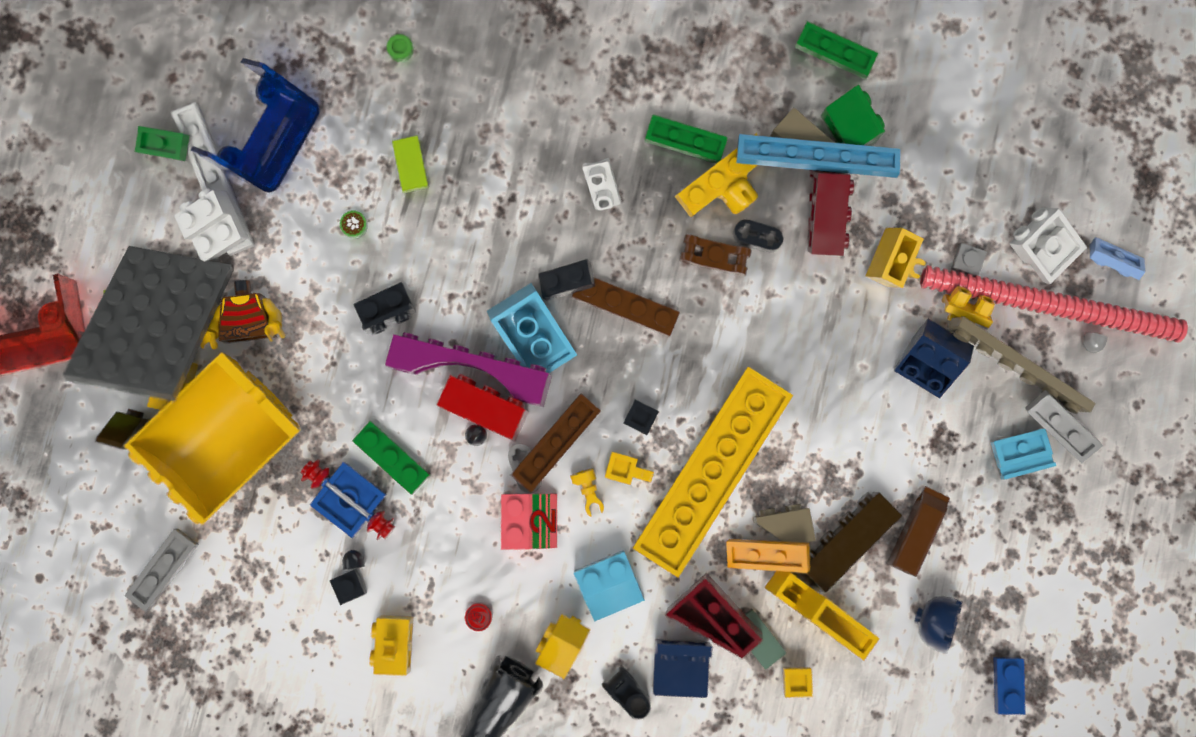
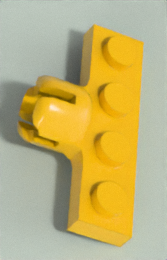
(723, 181)

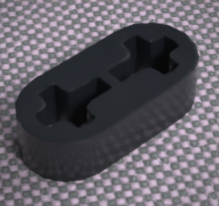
(760, 230)

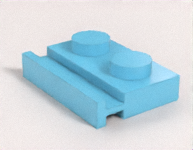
(1023, 453)

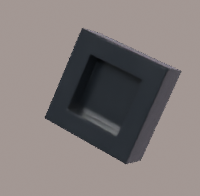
(641, 417)
(348, 586)

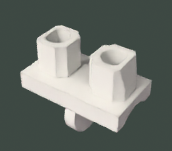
(602, 184)

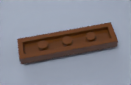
(629, 307)
(555, 443)

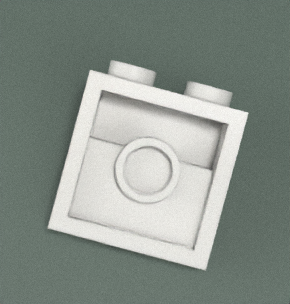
(210, 224)
(1048, 243)

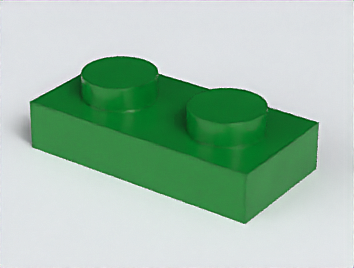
(162, 143)

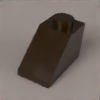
(122, 428)

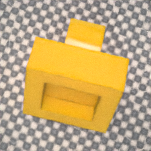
(797, 682)

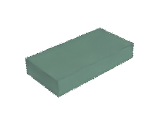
(769, 649)

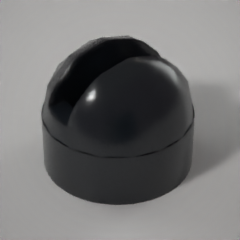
(480, 438)
(352, 560)

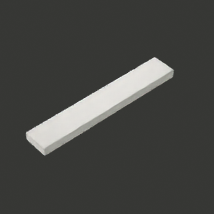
(191, 122)

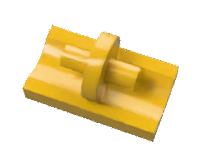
(958, 306)

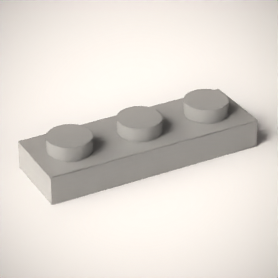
(1063, 426)
(161, 570)

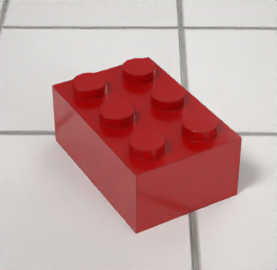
(483, 406)

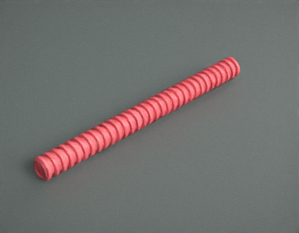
(1057, 305)

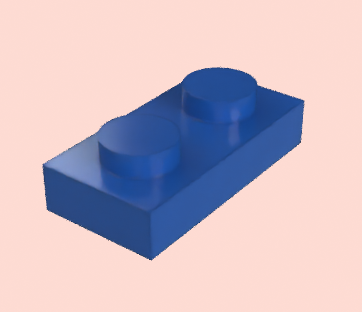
(1009, 686)

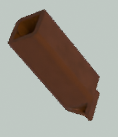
(919, 532)

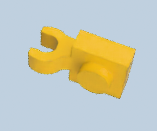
(624, 469)

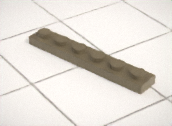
(1014, 361)

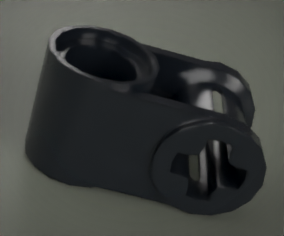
(626, 692)

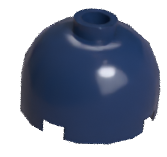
(938, 622)

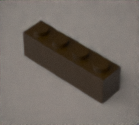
(851, 539)

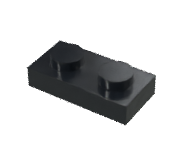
(566, 280)

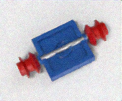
(348, 499)

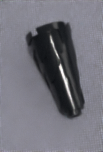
(502, 698)

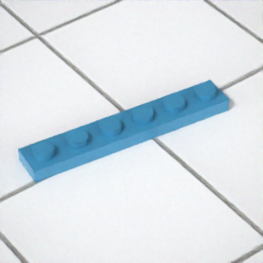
(818, 156)

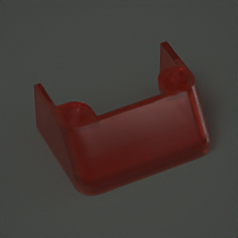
(55, 338)

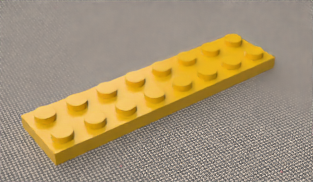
(712, 472)

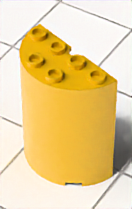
(213, 437)

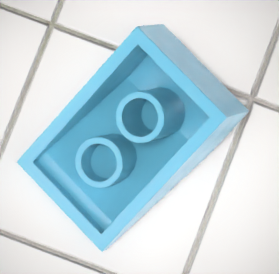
(531, 330)

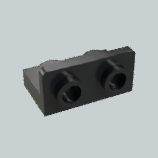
(384, 308)

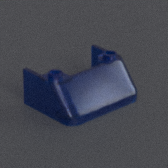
(276, 135)

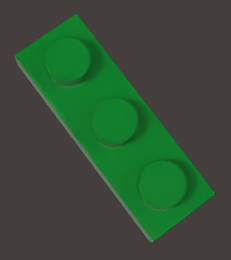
(836, 50)
(685, 139)
(391, 458)

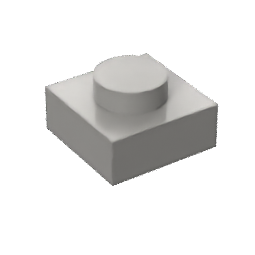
(968, 260)

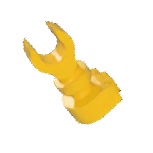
(585, 479)

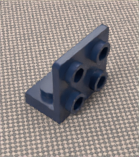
(681, 668)

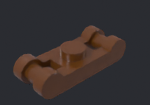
(715, 255)

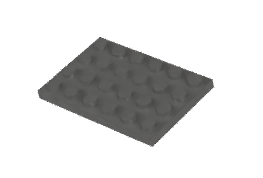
(149, 323)

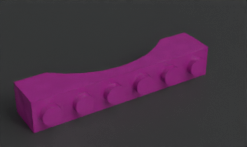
(416, 357)

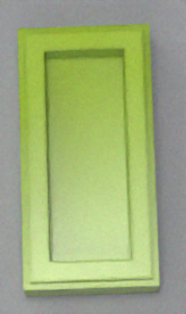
(410, 164)

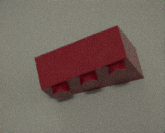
(829, 213)
(714, 615)

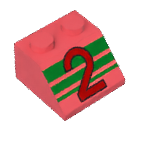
(528, 521)

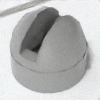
(1094, 342)

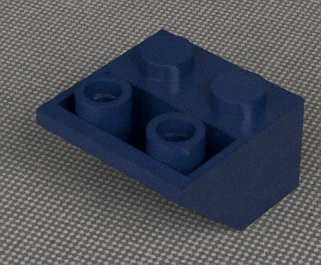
(934, 358)

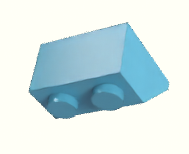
(608, 585)

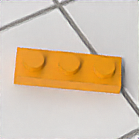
(768, 555)

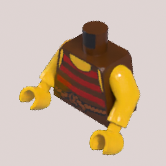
(244, 318)

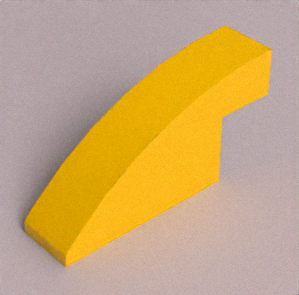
(822, 613)

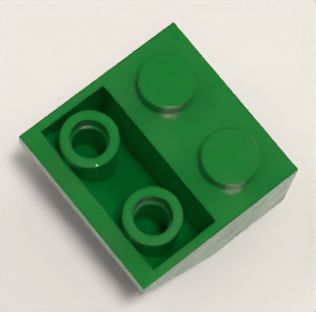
(853, 119)

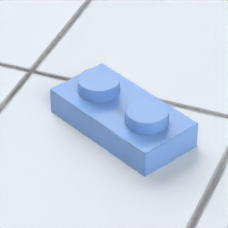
(1117, 258)

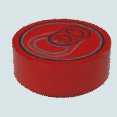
(478, 617)

